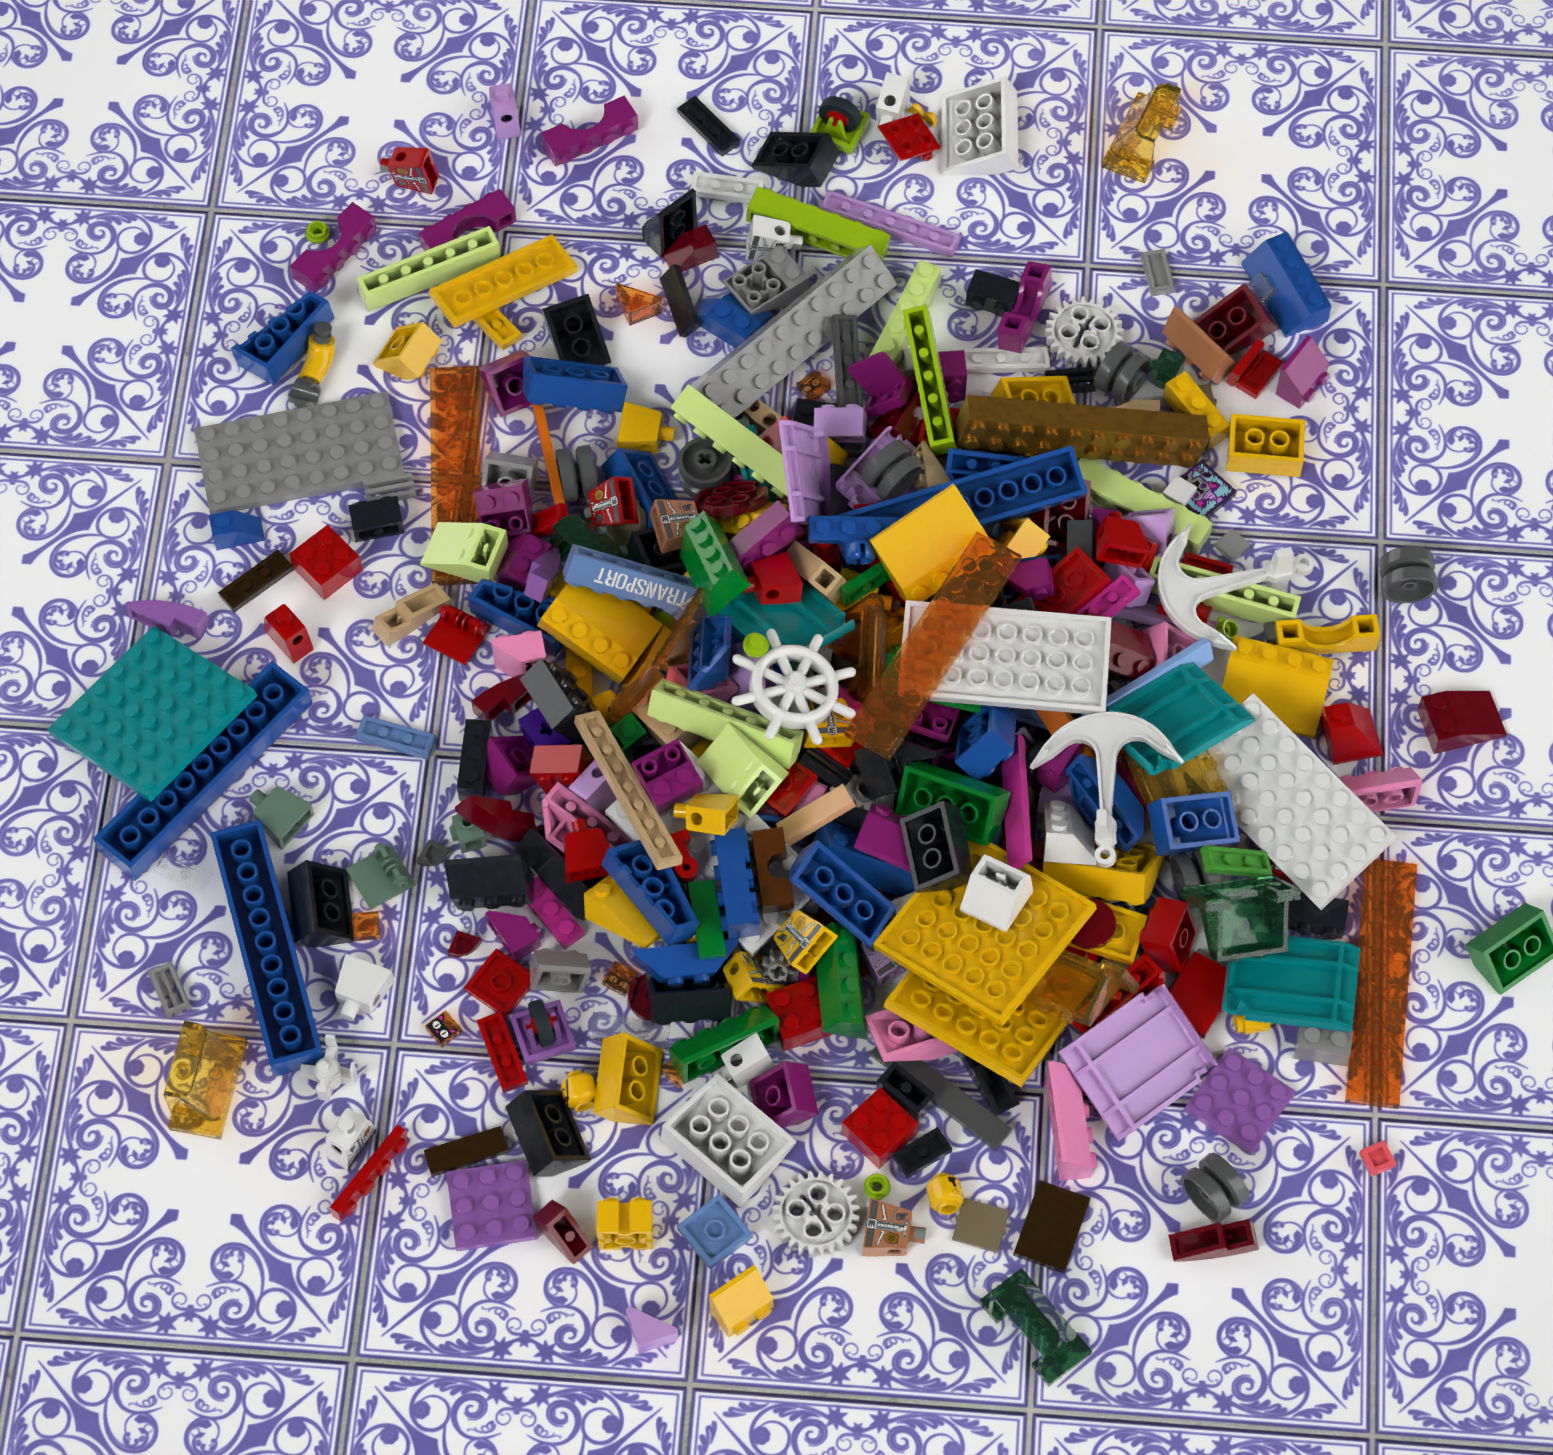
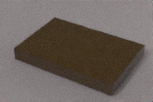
(1051, 1226)

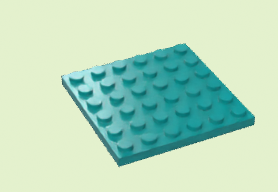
(152, 713)

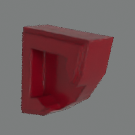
(463, 944)

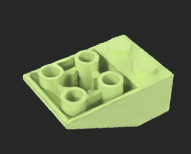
(466, 550)
(742, 769)

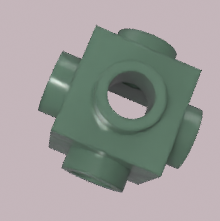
(467, 834)

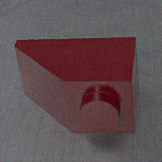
(692, 249)
(563, 1231)

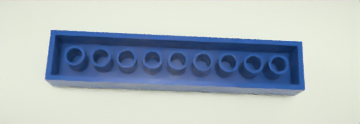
(998, 492)
(148, 828)
(267, 947)

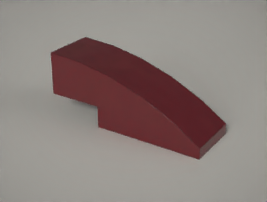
(506, 695)
(496, 817)
(1214, 1241)

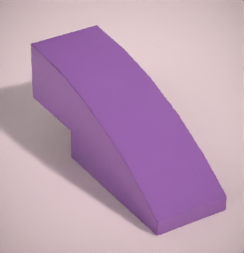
(542, 575)
(169, 616)

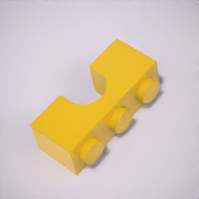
(1186, 396)

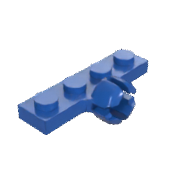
(850, 532)

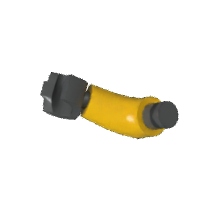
(317, 363)

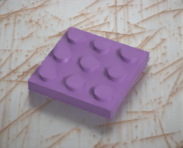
(1240, 1101)
(491, 1205)

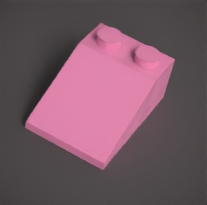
(902, 1040)

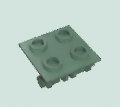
(380, 876)

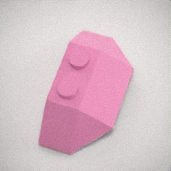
(564, 807)

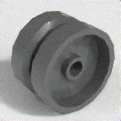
(1122, 372)
(703, 466)
(892, 471)
(578, 473)
(1408, 574)
(1189, 872)
(1214, 1187)

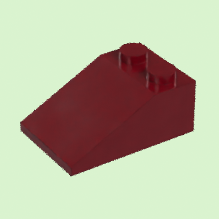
(1237, 321)
(1459, 719)

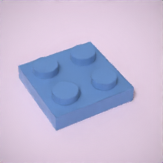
(714, 1231)

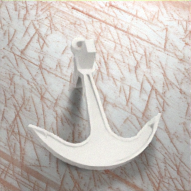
(1182, 593)
(1106, 736)

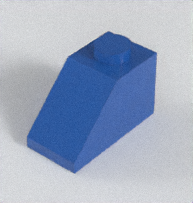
(235, 529)

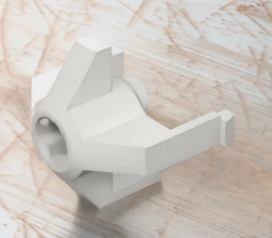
(328, 1071)

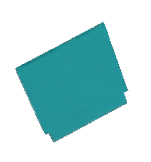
(793, 622)
(1187, 710)
(1299, 987)

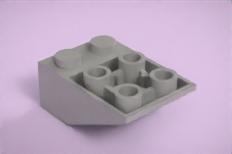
(768, 282)

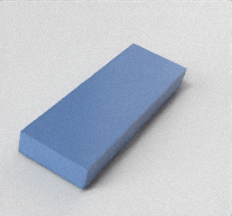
(395, 737)

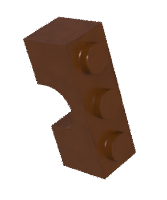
(773, 892)

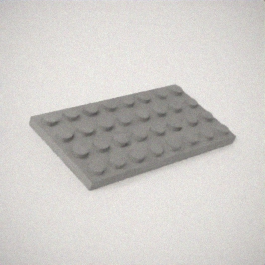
(298, 453)

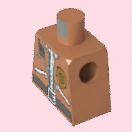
(669, 521)
(889, 1230)

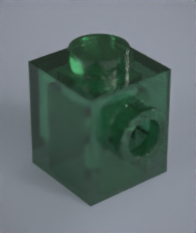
(1166, 367)

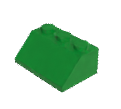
(1512, 947)

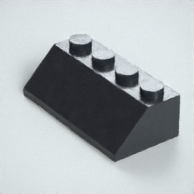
(550, 866)

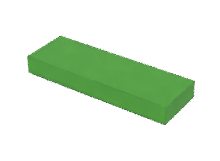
(1235, 861)

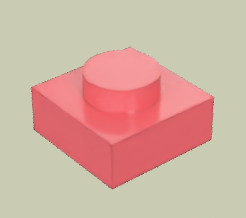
(1377, 1158)

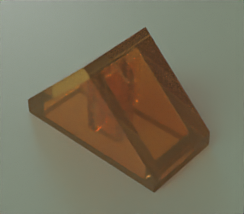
(637, 304)

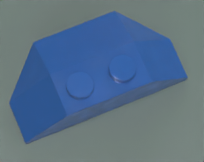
(729, 319)
(967, 462)
(709, 652)
(1126, 808)
(679, 962)

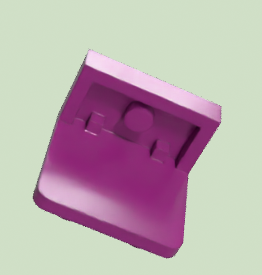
(882, 382)

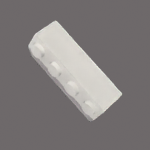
(980, 129)
(727, 1139)

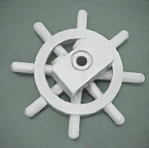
(787, 700)

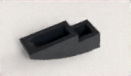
(992, 1086)

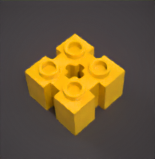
(625, 1224)

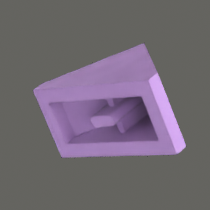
(648, 1331)

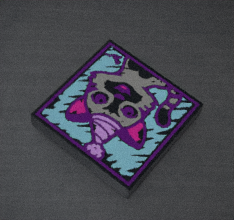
(1211, 490)

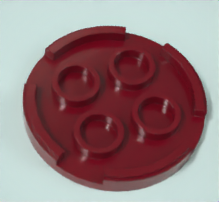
(732, 498)

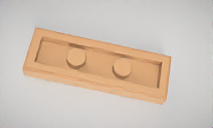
(816, 814)

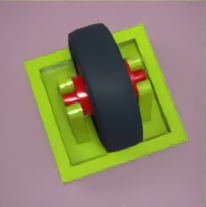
(842, 122)

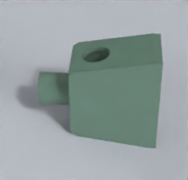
(281, 814)

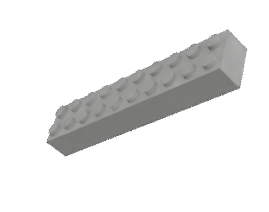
(795, 332)

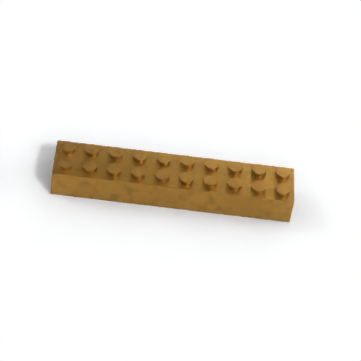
(1092, 430)

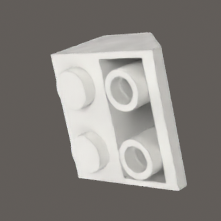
(996, 893)

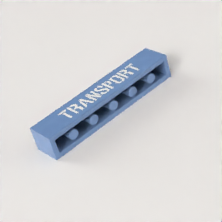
(628, 580)

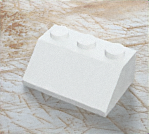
(1066, 835)

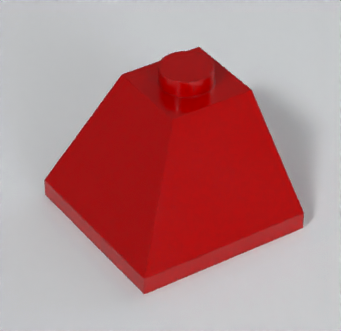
(1349, 733)

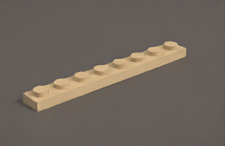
(628, 790)

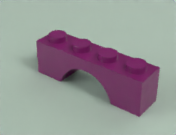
(565, 144)
(491, 210)
(316, 267)
(1032, 293)

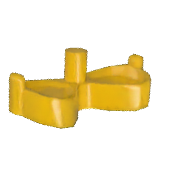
(927, 116)

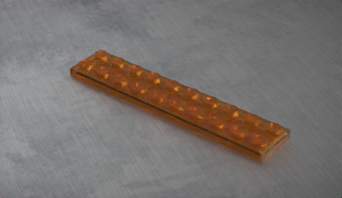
(454, 451)
(932, 646)
(1382, 984)

